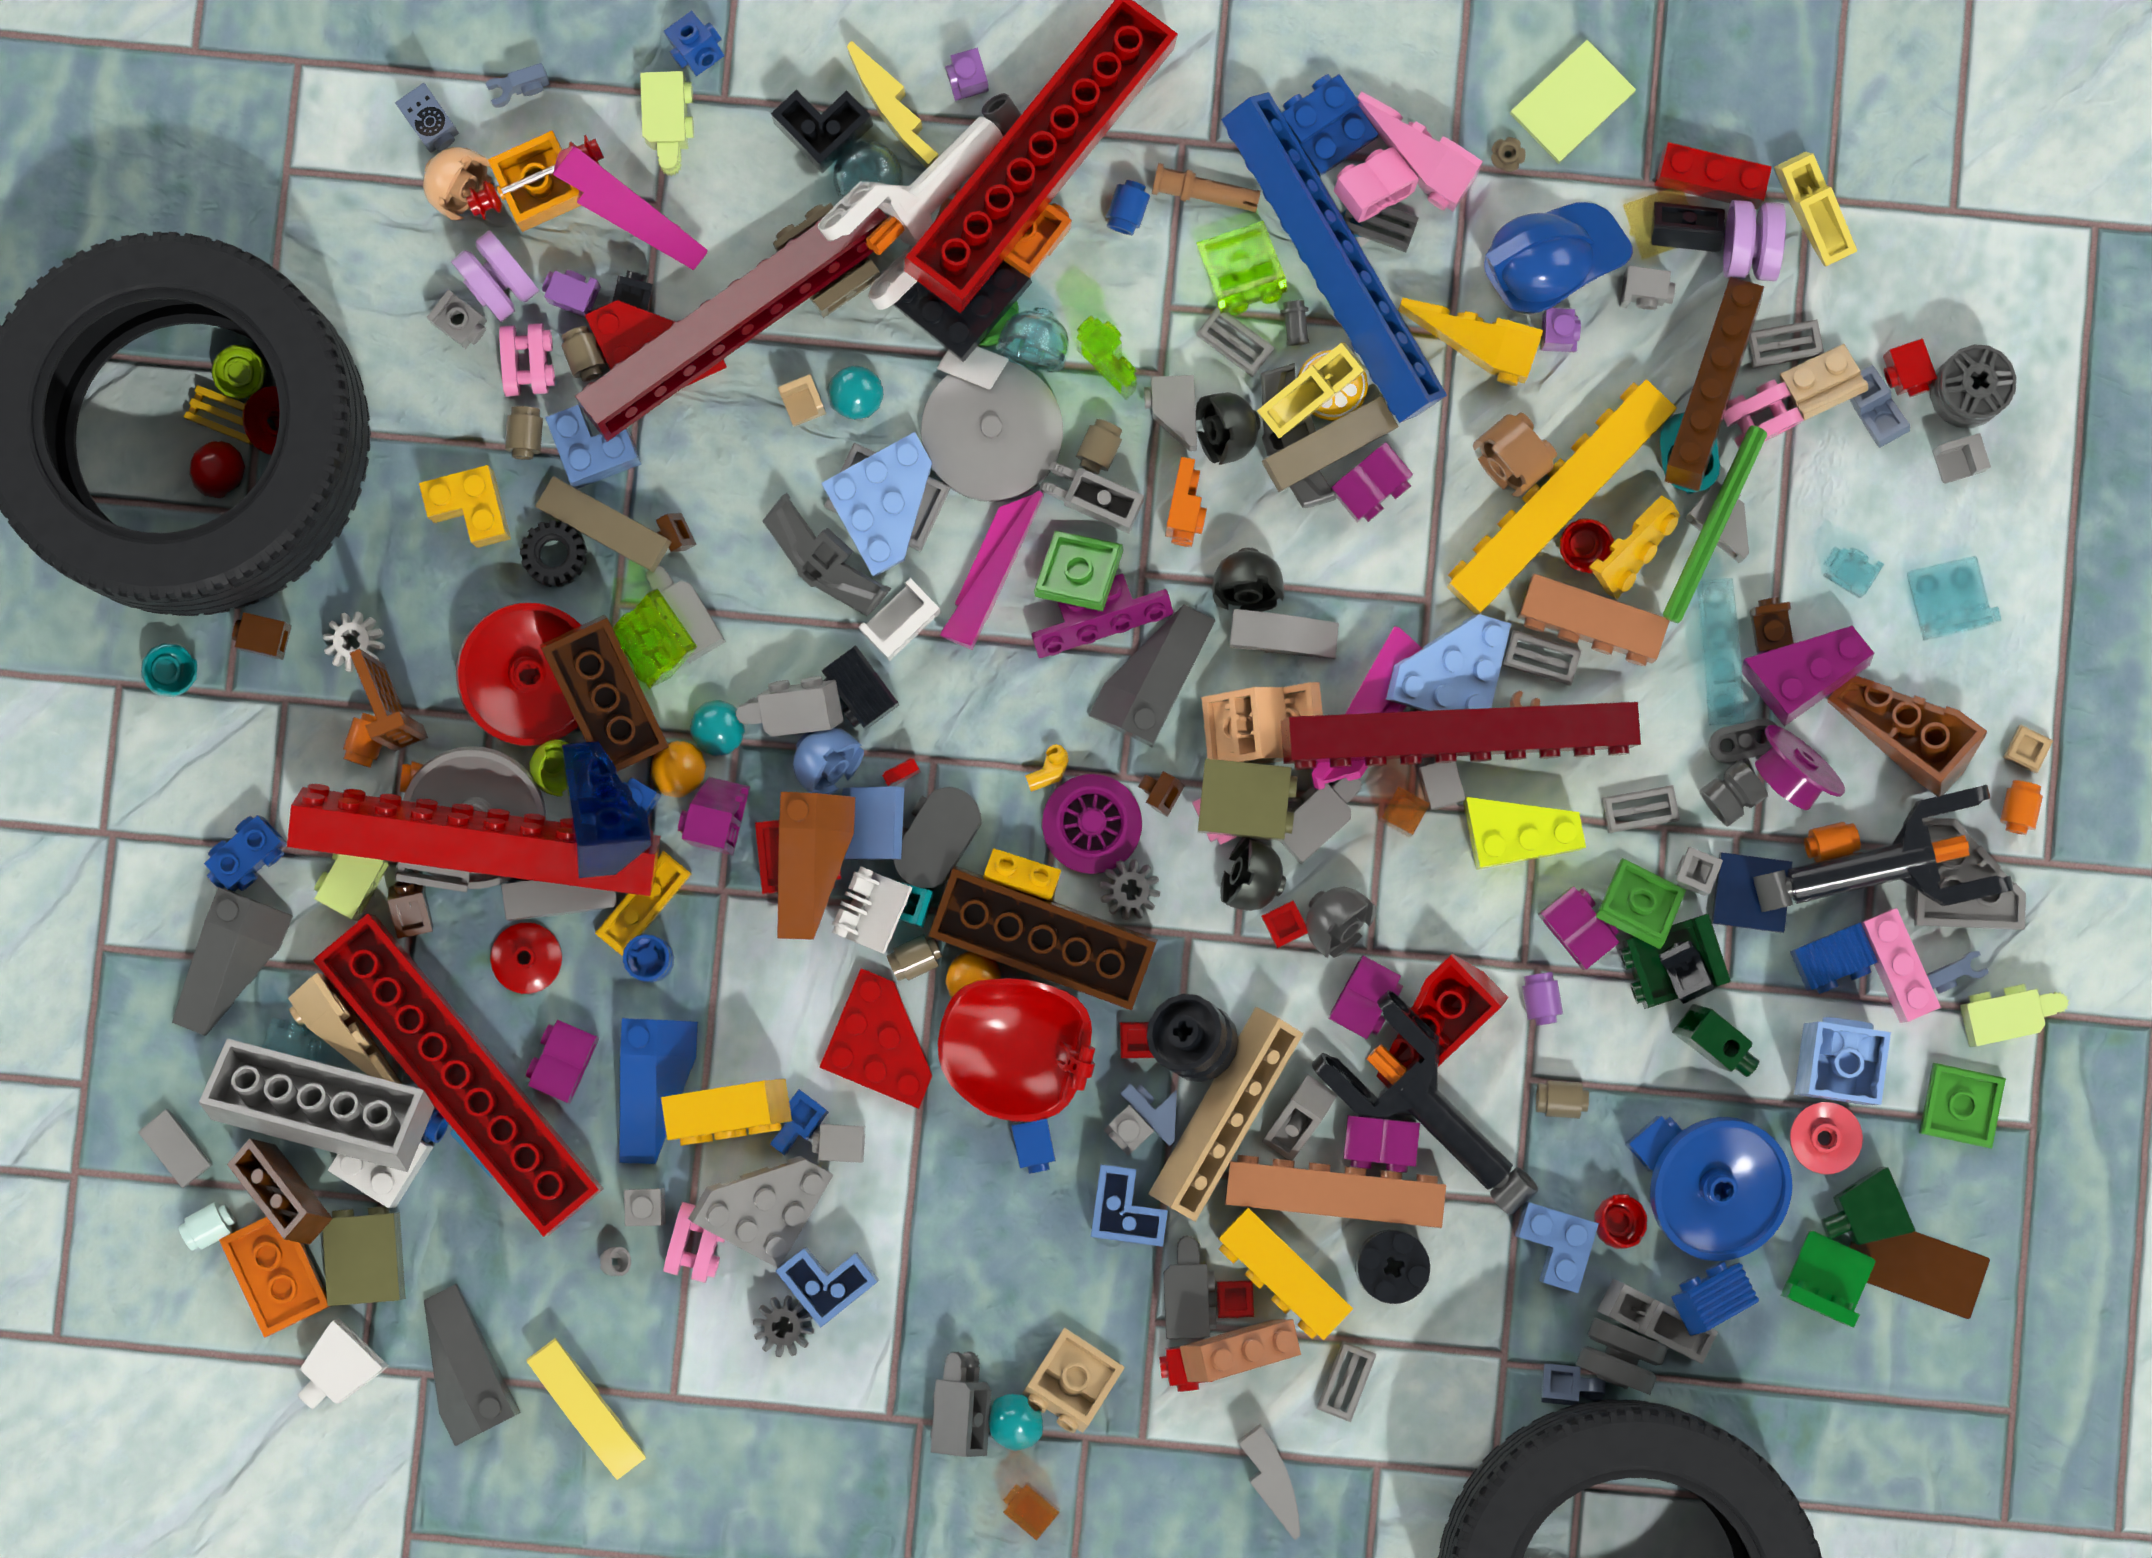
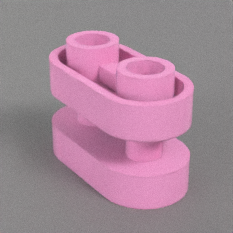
(540, 373)
(1769, 396)
(704, 1262)

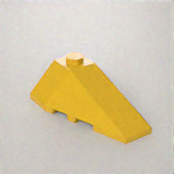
(1498, 347)

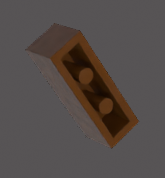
(279, 1191)

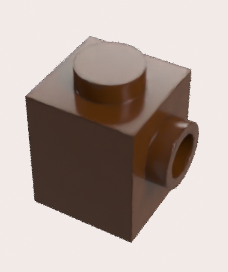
(261, 635)

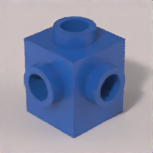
(697, 50)

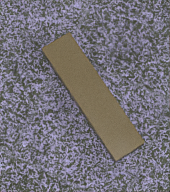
(1329, 444)
(603, 524)

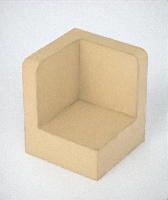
(801, 400)

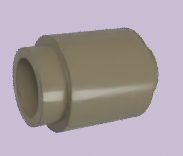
(583, 353)
(524, 432)
(1099, 446)
(914, 958)
(1562, 1099)

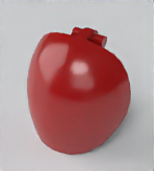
(1016, 1048)

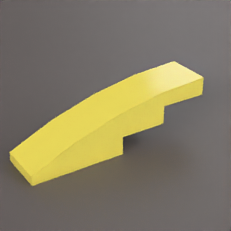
(886, 96)
(586, 1408)

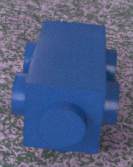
(236, 861)

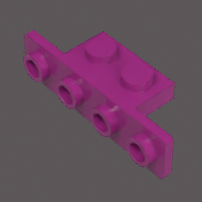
(1087, 625)

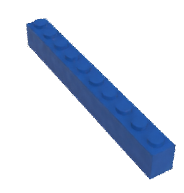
(1333, 257)

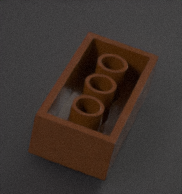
(604, 692)

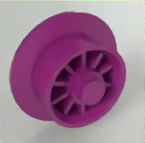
(1796, 769)
(1091, 823)

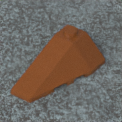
(1920, 737)
(812, 847)

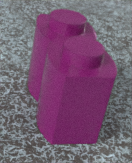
(1372, 483)
(1577, 927)
(1357, 1004)
(562, 1061)
(1381, 1142)

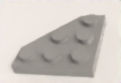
(1991, 912)
(763, 1207)

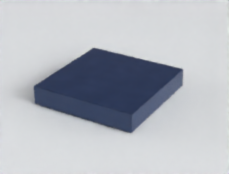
(1736, 895)

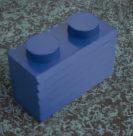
(1833, 958)
(1714, 1298)

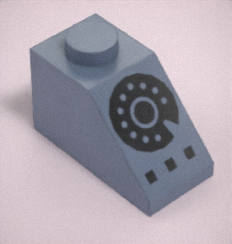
(427, 118)

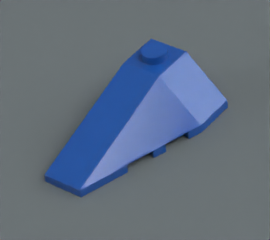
(653, 1065)

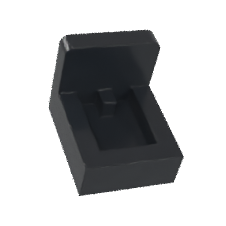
(633, 290)
(1687, 971)

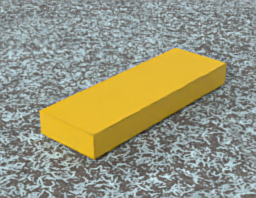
(639, 911)

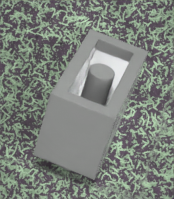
(1174, 407)
(1734, 536)
(1300, 1118)

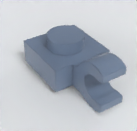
(526, 81)
(1944, 977)
(1564, 1385)

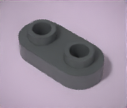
(1742, 739)

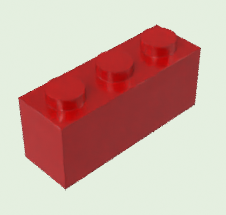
(1712, 175)

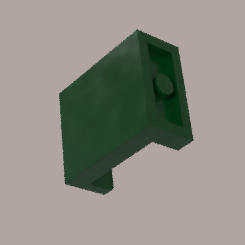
(1651, 978)

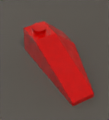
(1454, 1005)

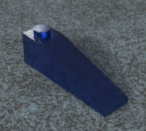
(604, 816)

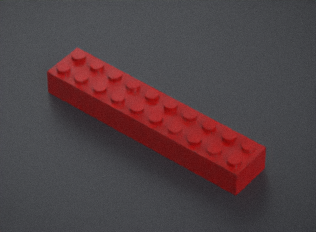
(1040, 153)
(453, 838)
(458, 1074)

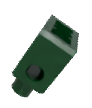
(1708, 1033)
(1869, 1210)

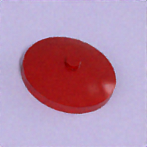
(508, 679)

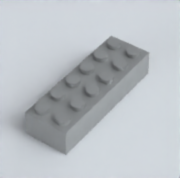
(317, 1105)

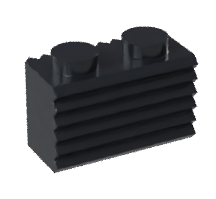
(860, 689)

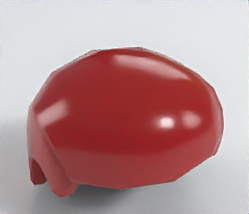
(216, 469)
(1584, 543)
(1620, 1221)

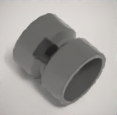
(1730, 795)

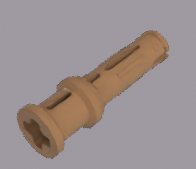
(1188, 186)

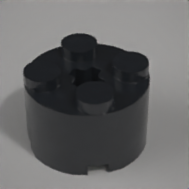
(1412, 1274)

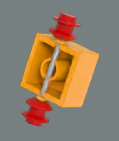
(529, 182)

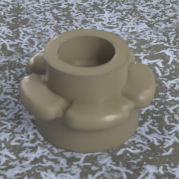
(1507, 163)

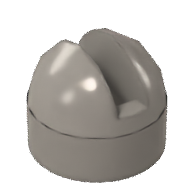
(623, 1257)

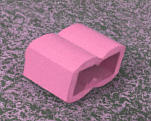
(1375, 184)

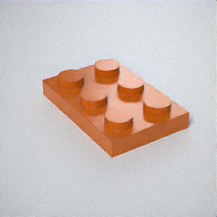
(274, 1276)

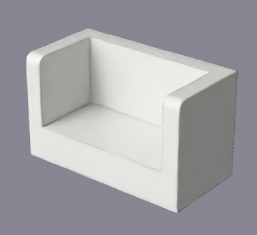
(900, 620)

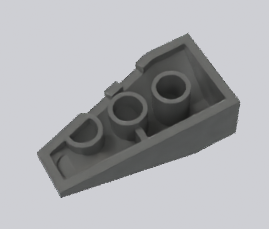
(1148, 684)
(230, 952)
(466, 1377)

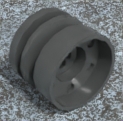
(1953, 390)

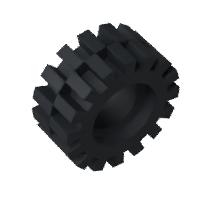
(538, 538)

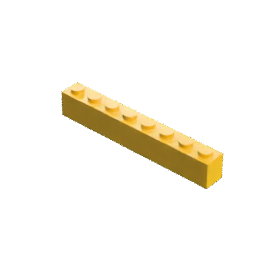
(1561, 497)

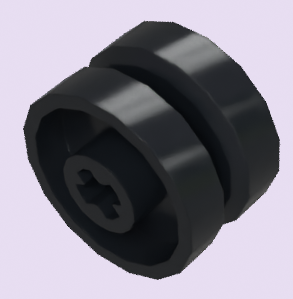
(1192, 1037)

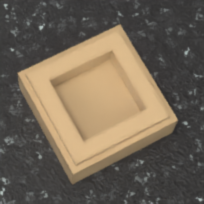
(2028, 749)

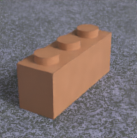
(1240, 1350)

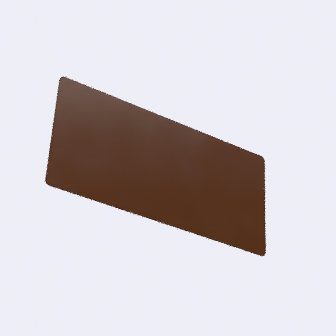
(1927, 1271)

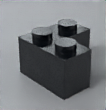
(825, 134)

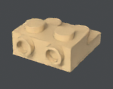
(1072, 1381)

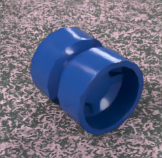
(648, 958)

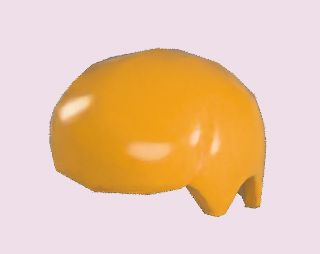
(678, 769)
(968, 969)

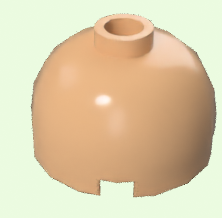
(449, 179)

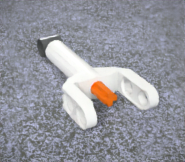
(911, 206)

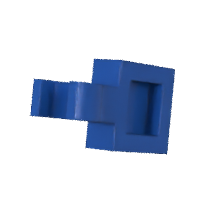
(806, 1118)

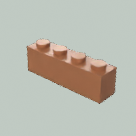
(1593, 619)

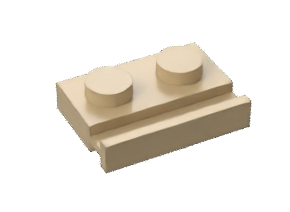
(1824, 381)

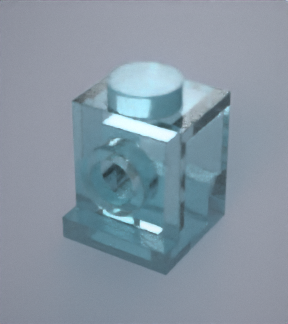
(1851, 570)
(291, 1040)

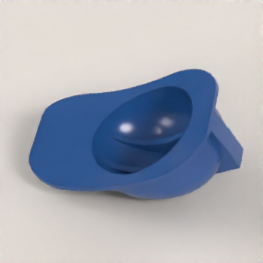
(1553, 254)

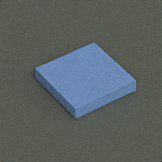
(876, 823)

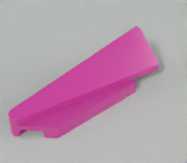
(624, 208)
(991, 570)
(1371, 699)

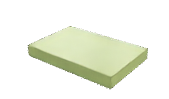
(1572, 101)

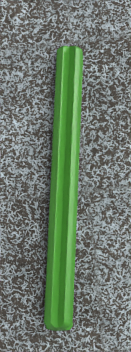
(1715, 524)

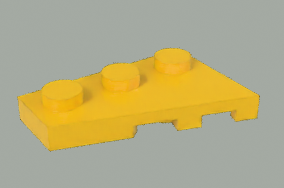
(1629, 555)

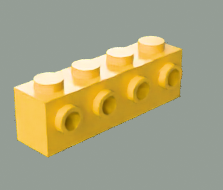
(1285, 1273)

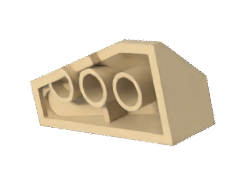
(335, 1022)

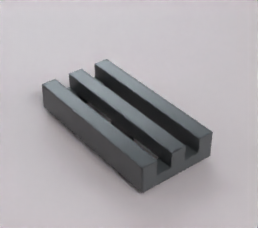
(1384, 239)

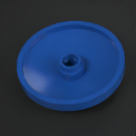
(1721, 1188)

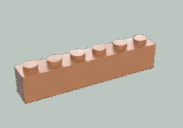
(1334, 1193)

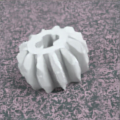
(342, 633)

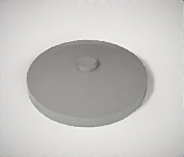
(995, 439)
(481, 780)

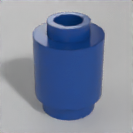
(1127, 207)

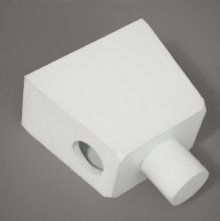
(338, 1366)

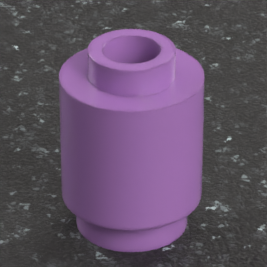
(1542, 998)

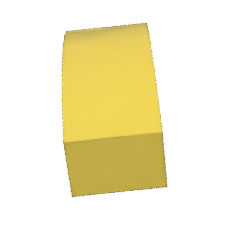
(1816, 208)
(1311, 390)

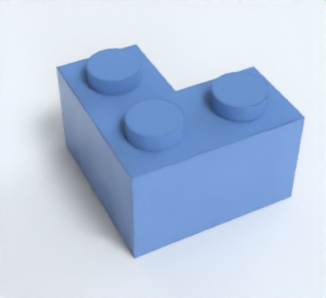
(589, 457)
(1117, 1217)
(1568, 1243)
(825, 1293)

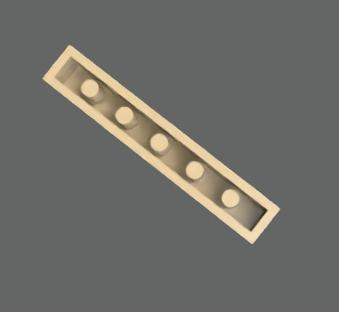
(1225, 1114)

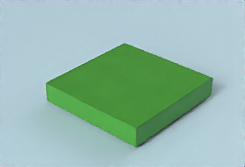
(1078, 570)
(1641, 903)
(1962, 1105)

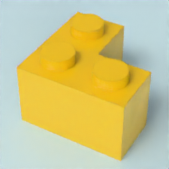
(472, 495)

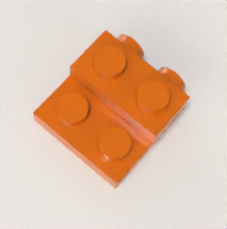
(1040, 240)
(1185, 513)

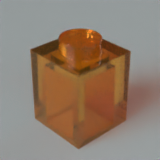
(1404, 812)
(1030, 1509)

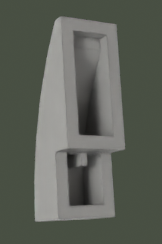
(1283, 634)
(542, 899)
(1654, 1320)
(1272, 1478)

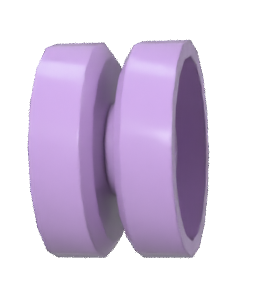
(1754, 240)
(492, 278)

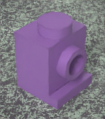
(967, 74)
(571, 292)
(1560, 330)

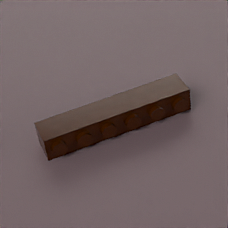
(1714, 384)

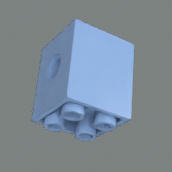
(1842, 1061)

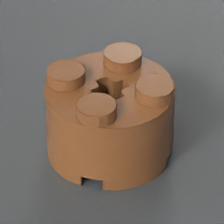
(1515, 453)

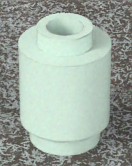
(207, 1226)

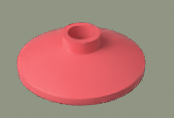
(1844, 1141)

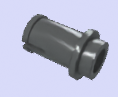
(1295, 322)

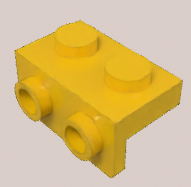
(1022, 874)

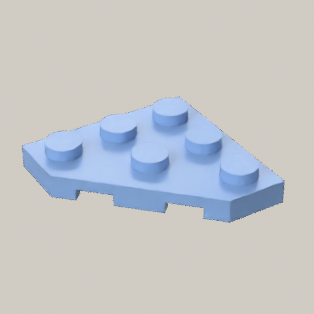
(882, 501)
(1454, 669)

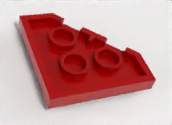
(626, 328)
(878, 1043)

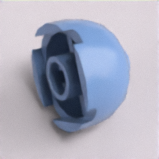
(825, 758)

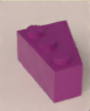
(1806, 671)
(715, 816)

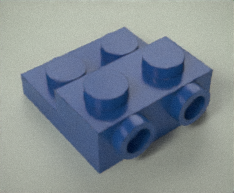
(1328, 123)

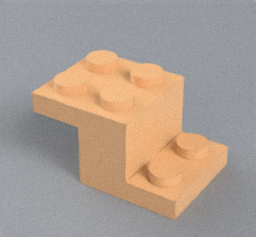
(1247, 721)

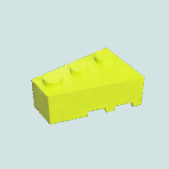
(1519, 832)

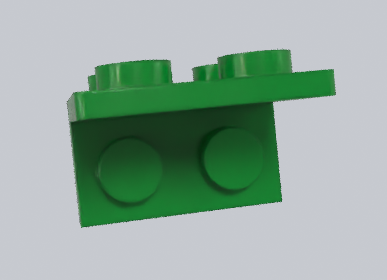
(1829, 1278)

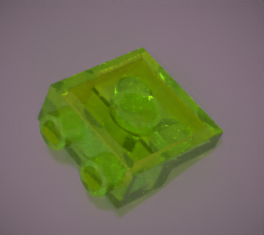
(1242, 268)
(1103, 350)
(654, 639)

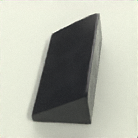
(1688, 227)

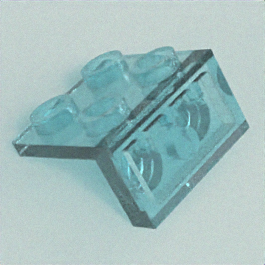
(1951, 598)

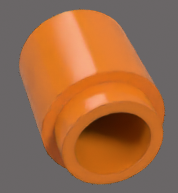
(359, 745)
(2021, 807)
(1832, 841)

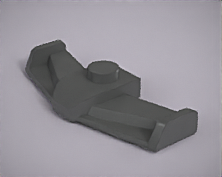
(1313, 489)
(822, 559)

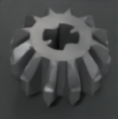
(1138, 881)
(790, 1336)

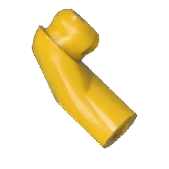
(1052, 770)

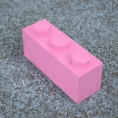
(1900, 966)

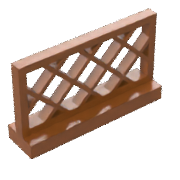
(392, 725)

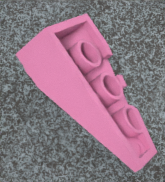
(1441, 166)

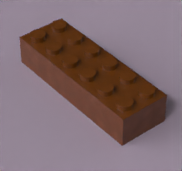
(1043, 938)

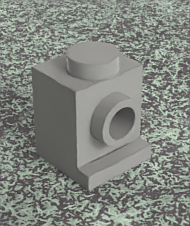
(1646, 288)
(446, 310)
(1697, 871)
(1128, 1130)

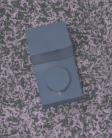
(1160, 1119)

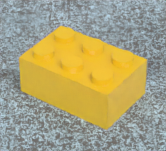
(726, 1111)

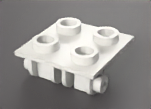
(872, 911)

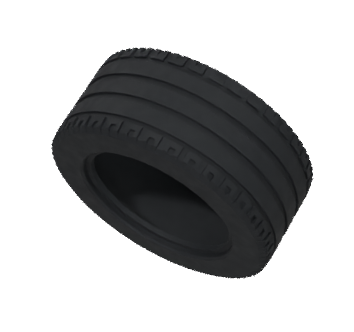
(84, 317)
(1621, 1440)

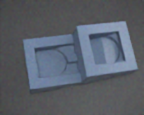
(1878, 410)

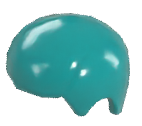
(855, 392)
(169, 670)
(716, 728)
(1014, 1422)

